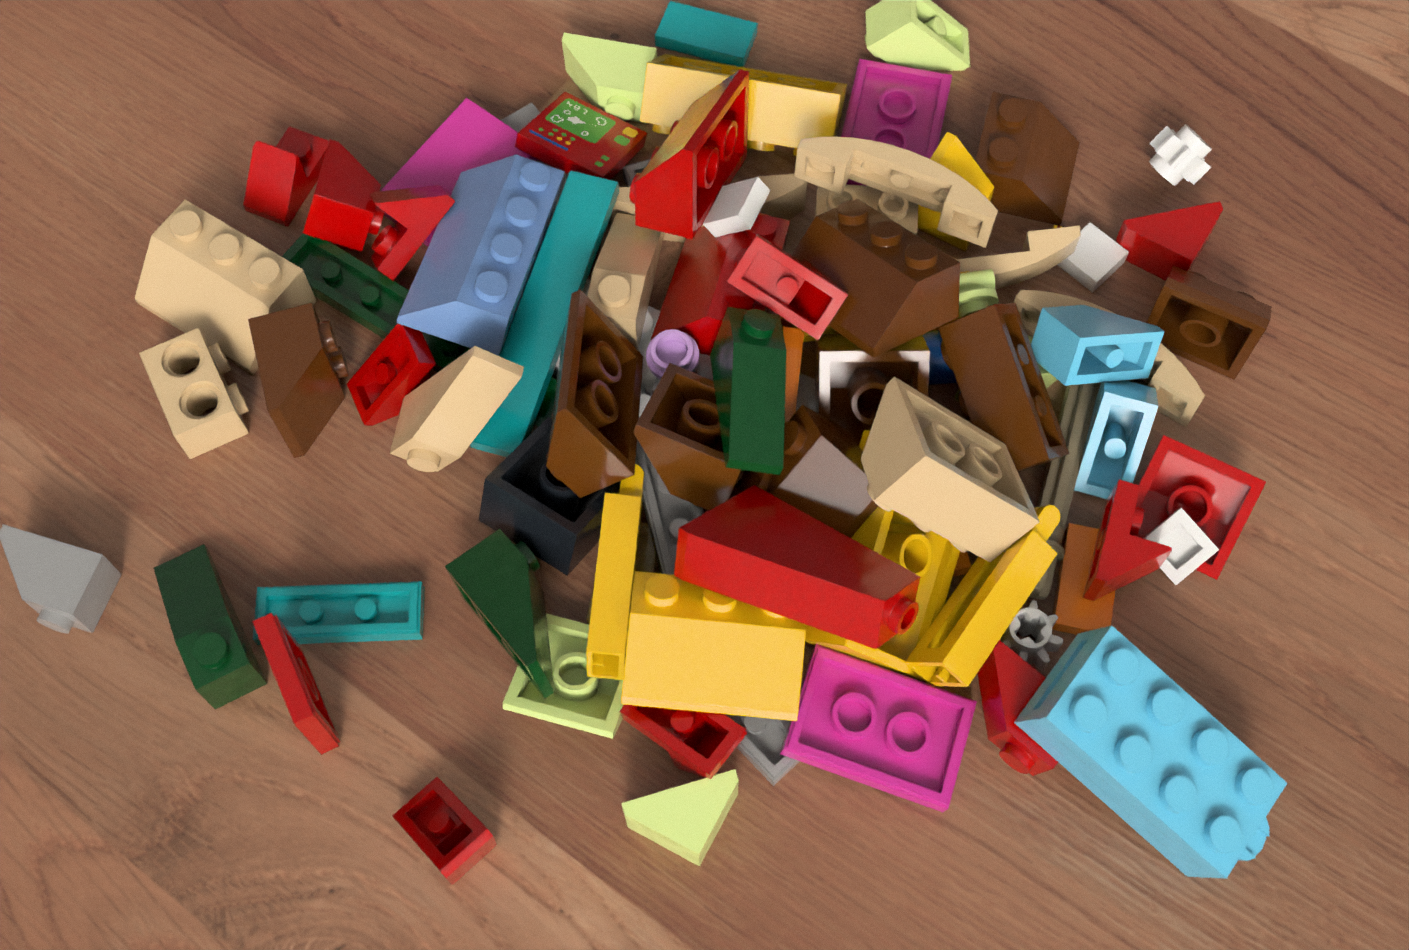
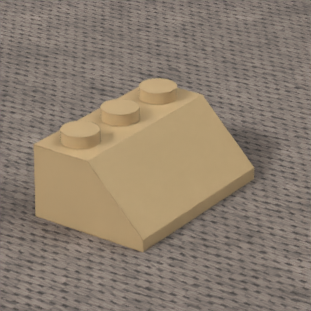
(216, 280)
(945, 474)

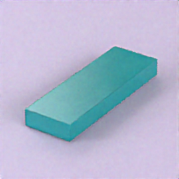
(346, 611)

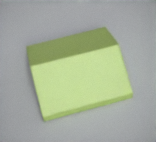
(577, 700)

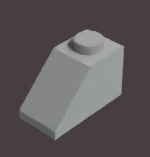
(59, 579)

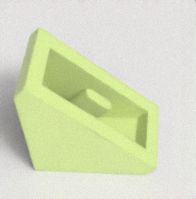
(684, 816)

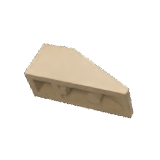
(626, 275)
(452, 408)

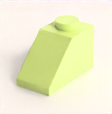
(916, 36)
(608, 73)

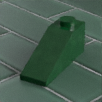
(750, 389)
(507, 598)
(207, 628)

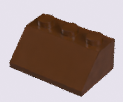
(891, 276)
(594, 402)

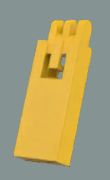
(615, 579)
(984, 607)

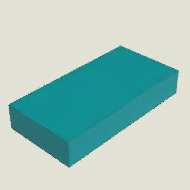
(706, 34)

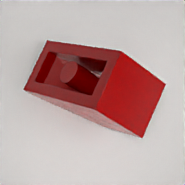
(342, 201)
(1005, 690)

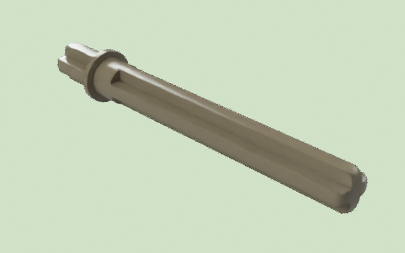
(1062, 472)

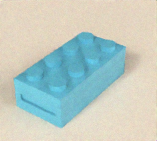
(1153, 754)

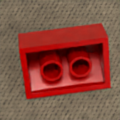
(694, 161)
(700, 285)

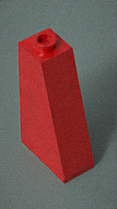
(797, 568)

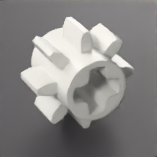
(1180, 155)
(1040, 626)

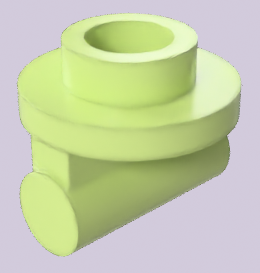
(976, 291)

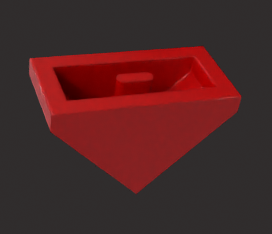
(1168, 237)

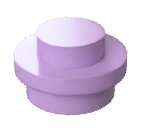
(674, 348)

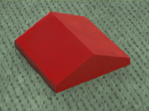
(1207, 489)

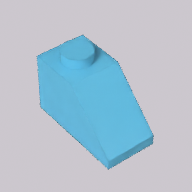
(1094, 345)
(1116, 436)

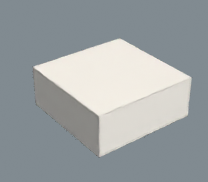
(736, 207)
(1094, 258)
(1188, 545)

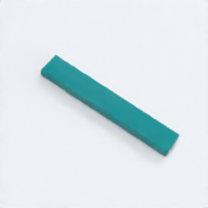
(543, 309)

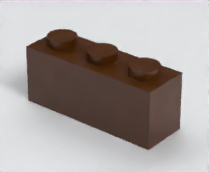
(1003, 384)

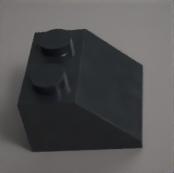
(539, 509)

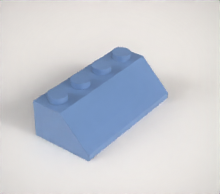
(483, 253)

